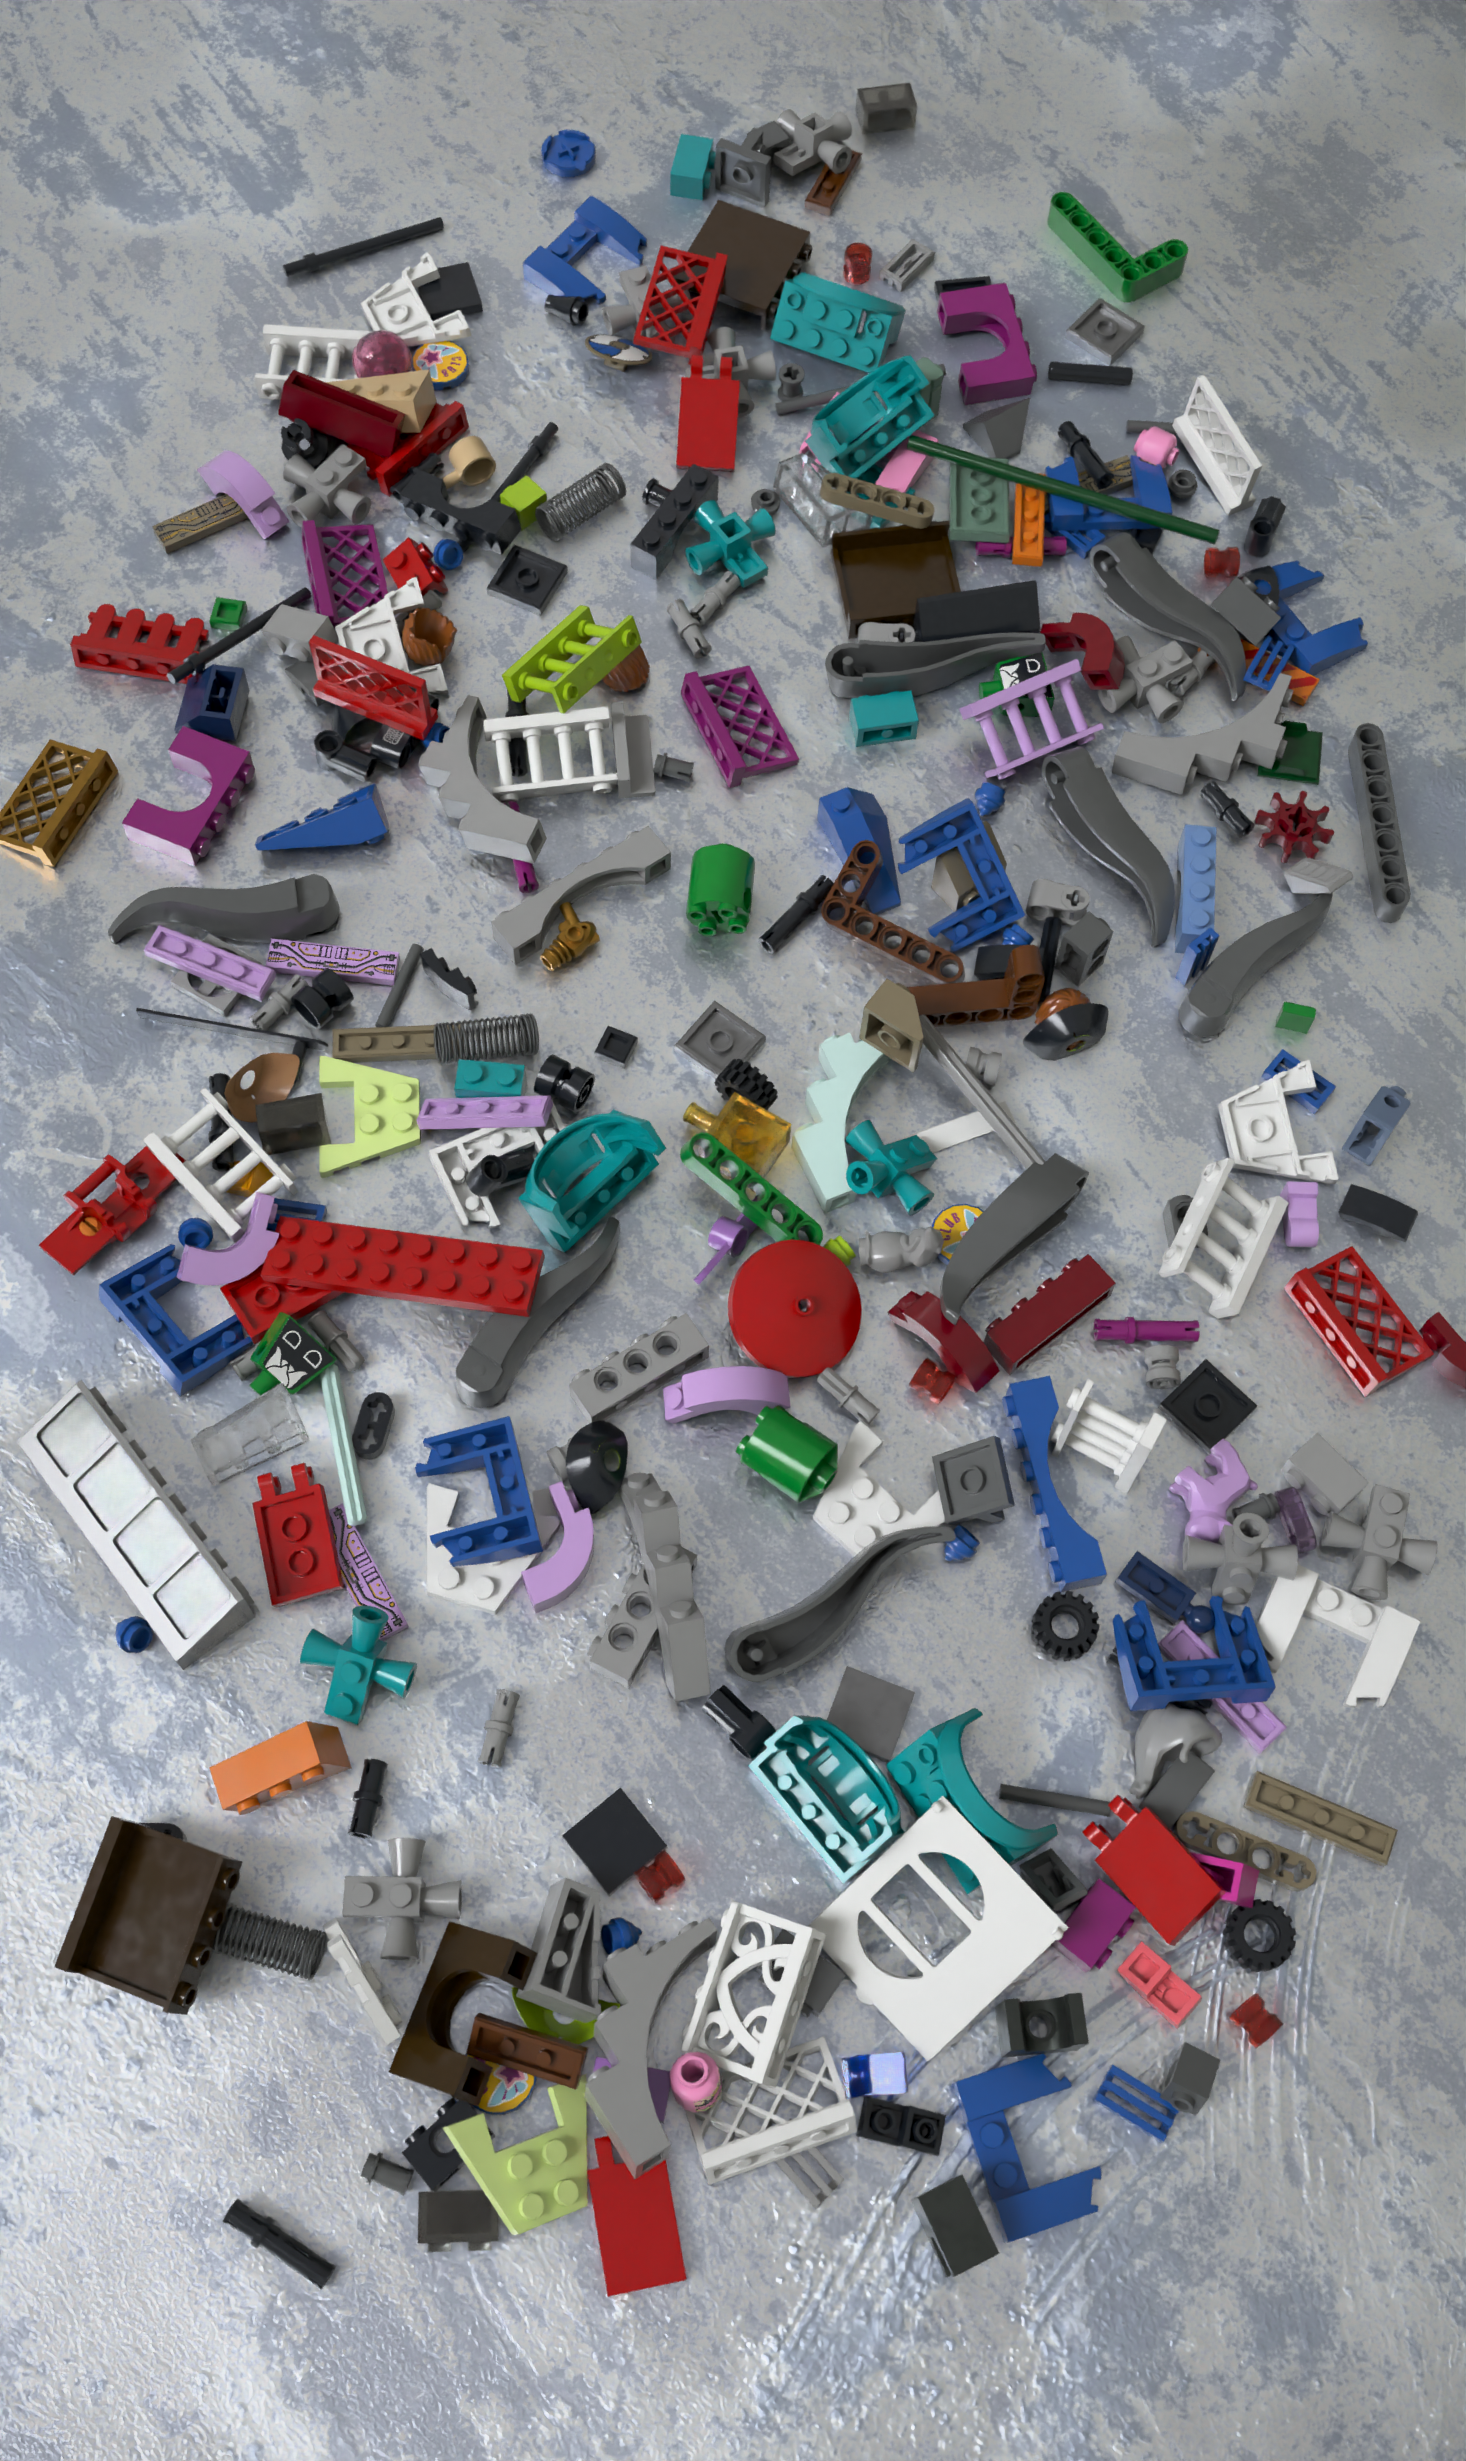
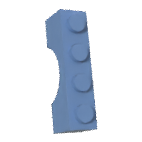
(1198, 868)

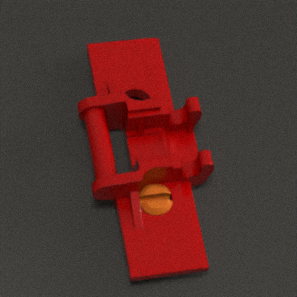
(114, 1219)

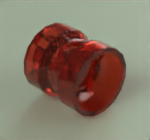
(857, 263)
(1221, 562)
(932, 1381)
(659, 1876)
(1256, 2020)

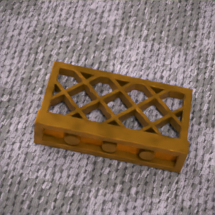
(71, 808)

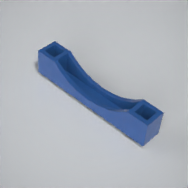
(1073, 1552)

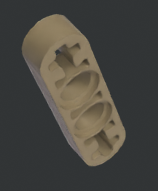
(876, 504)
(1244, 1851)

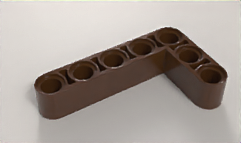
(882, 929)
(986, 1000)

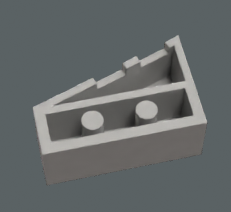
(567, 1953)

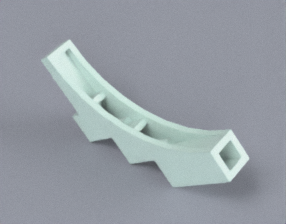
(822, 1145)

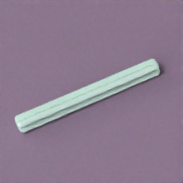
(343, 1446)

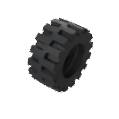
(1279, 1924)

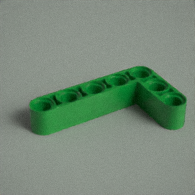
(1120, 272)
(735, 1190)

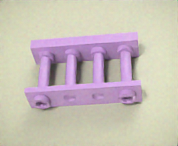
(1009, 699)

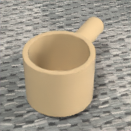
(471, 463)

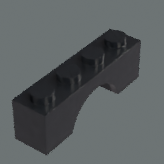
(487, 525)
(657, 540)

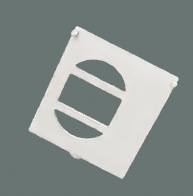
(996, 1951)

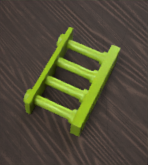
(562, 643)

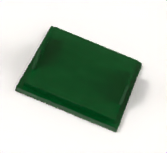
(1301, 756)

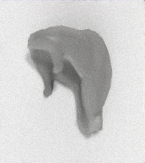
(1164, 1736)

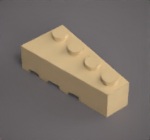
(404, 392)

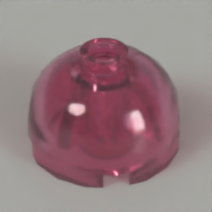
(381, 354)

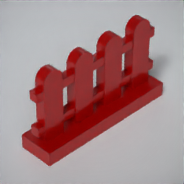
(439, 431)
(128, 655)

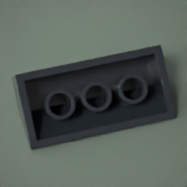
(978, 612)

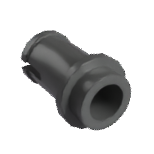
(673, 767)
(1264, 1506)
(386, 2173)

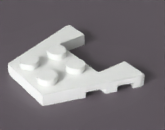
(402, 311)
(376, 634)
(1261, 1131)
(858, 1508)
(478, 1585)
(364, 1981)

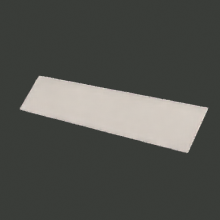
(957, 1130)

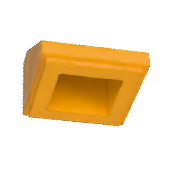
(251, 1181)

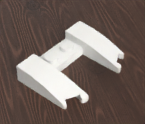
(461, 1155)
(1384, 1630)

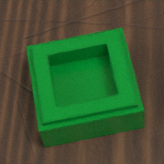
(228, 614)
(1295, 1017)

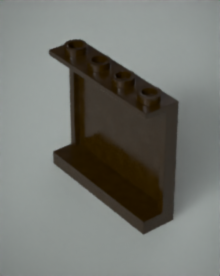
(759, 257)
(888, 569)
(149, 1914)

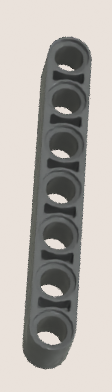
(1378, 823)

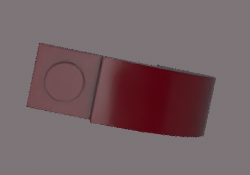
(1086, 633)
(956, 1345)
(1450, 1347)

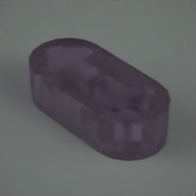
(1295, 1520)

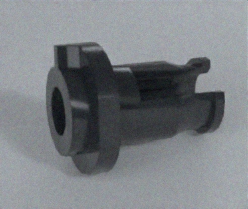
(300, 430)

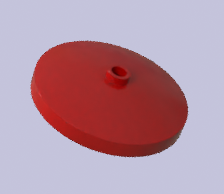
(767, 1314)

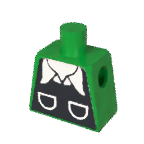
(1013, 672)
(288, 1356)

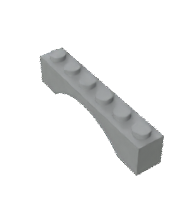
(633, 861)

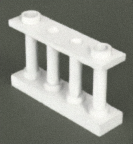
(306, 343)
(562, 726)
(188, 1171)
(1252, 1239)
(1107, 1436)

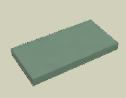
(978, 505)

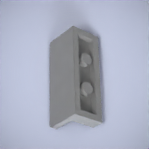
(632, 753)

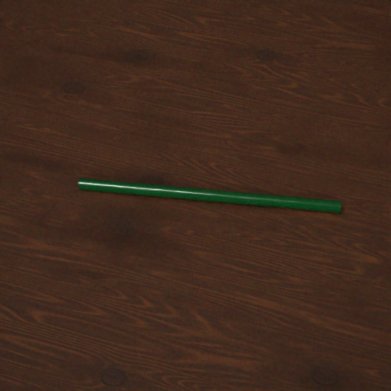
(1063, 489)

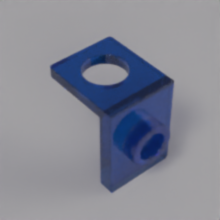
(875, 2074)

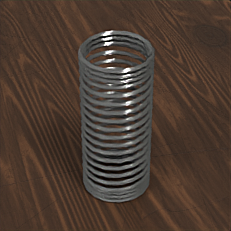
(602, 480)
(526, 1026)
(309, 1955)

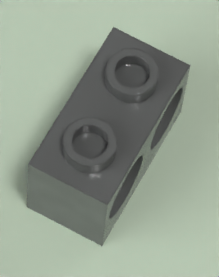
(1083, 948)

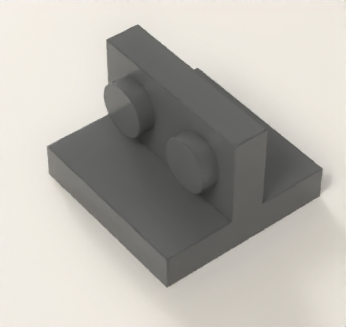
(744, 169)
(973, 1482)

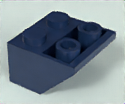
(214, 702)

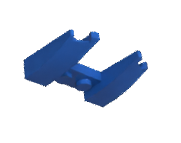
(594, 222)
(1149, 491)
(1315, 651)
(997, 902)
(182, 1362)
(515, 1527)
(1151, 1683)
(1015, 2205)

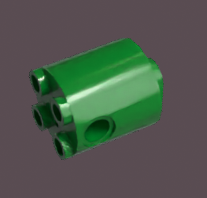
(720, 889)
(790, 1454)

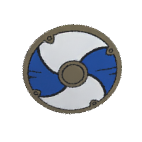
(617, 351)

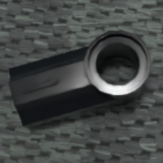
(1264, 526)
(344, 756)
(499, 1171)
(745, 1727)

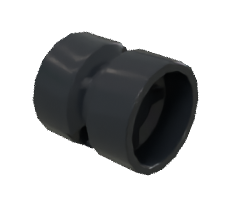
(320, 1000)
(561, 1082)

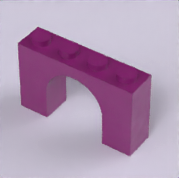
(992, 311)
(189, 832)

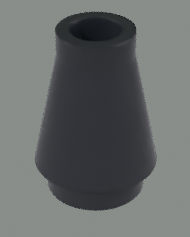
(568, 308)

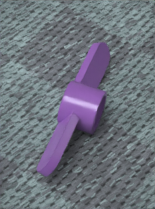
(728, 1238)

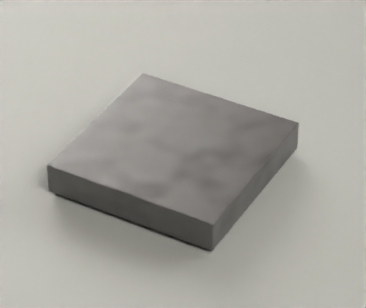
(1104, 331)
(718, 1039)
(870, 1712)

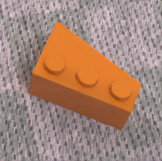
(279, 1766)

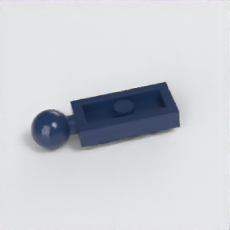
(1164, 1593)

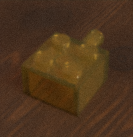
(745, 1130)

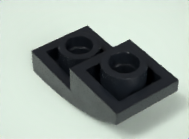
(993, 960)
(450, 983)
(1378, 1211)
(901, 2126)

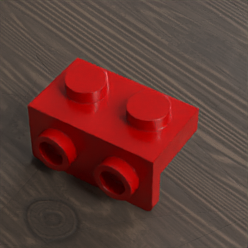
(413, 561)

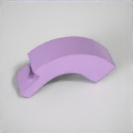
(244, 484)
(238, 1260)
(725, 1389)
(564, 1572)

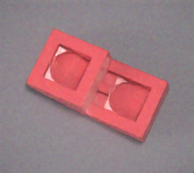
(1159, 1985)

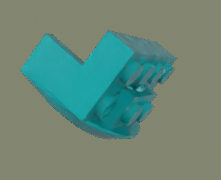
(833, 320)
(859, 409)
(623, 1165)
(936, 1768)
(847, 1777)

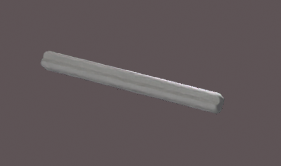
(979, 1095)

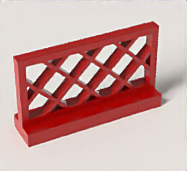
(706, 302)
(379, 701)
(1340, 1330)

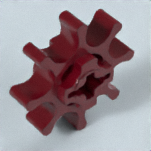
(1305, 828)

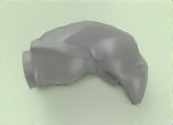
(896, 1250)

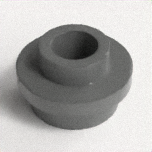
(1182, 484)
(765, 499)

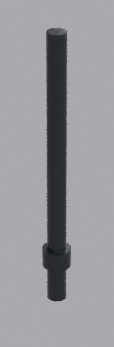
(313, 262)
(536, 448)
(197, 662)

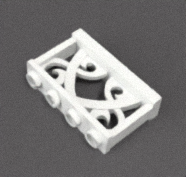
(790, 1992)

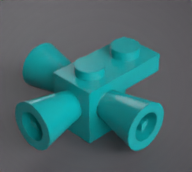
(731, 542)
(889, 1167)
(357, 1664)

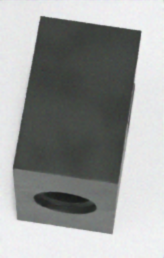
(1063, 2019)
(954, 2226)

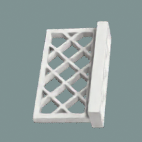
(1204, 443)
(786, 2136)

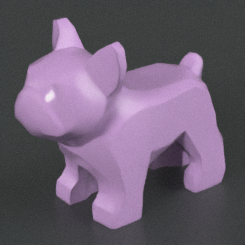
(1211, 1497)

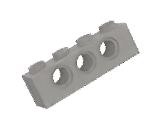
(631, 1386)
(619, 1663)

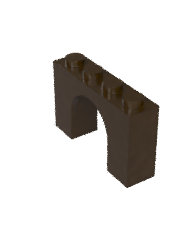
(461, 1961)

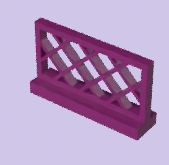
(320, 572)
(714, 726)

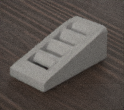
(1316, 877)

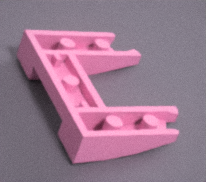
(903, 467)

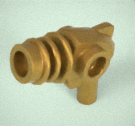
(571, 941)

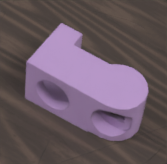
(1301, 1214)

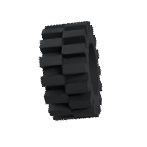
(747, 1082)
(1080, 1611)

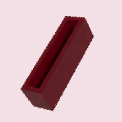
(341, 414)
(1048, 1313)

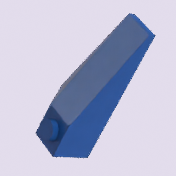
(854, 817)
(351, 821)

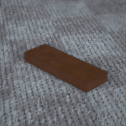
(830, 187)
(527, 2050)

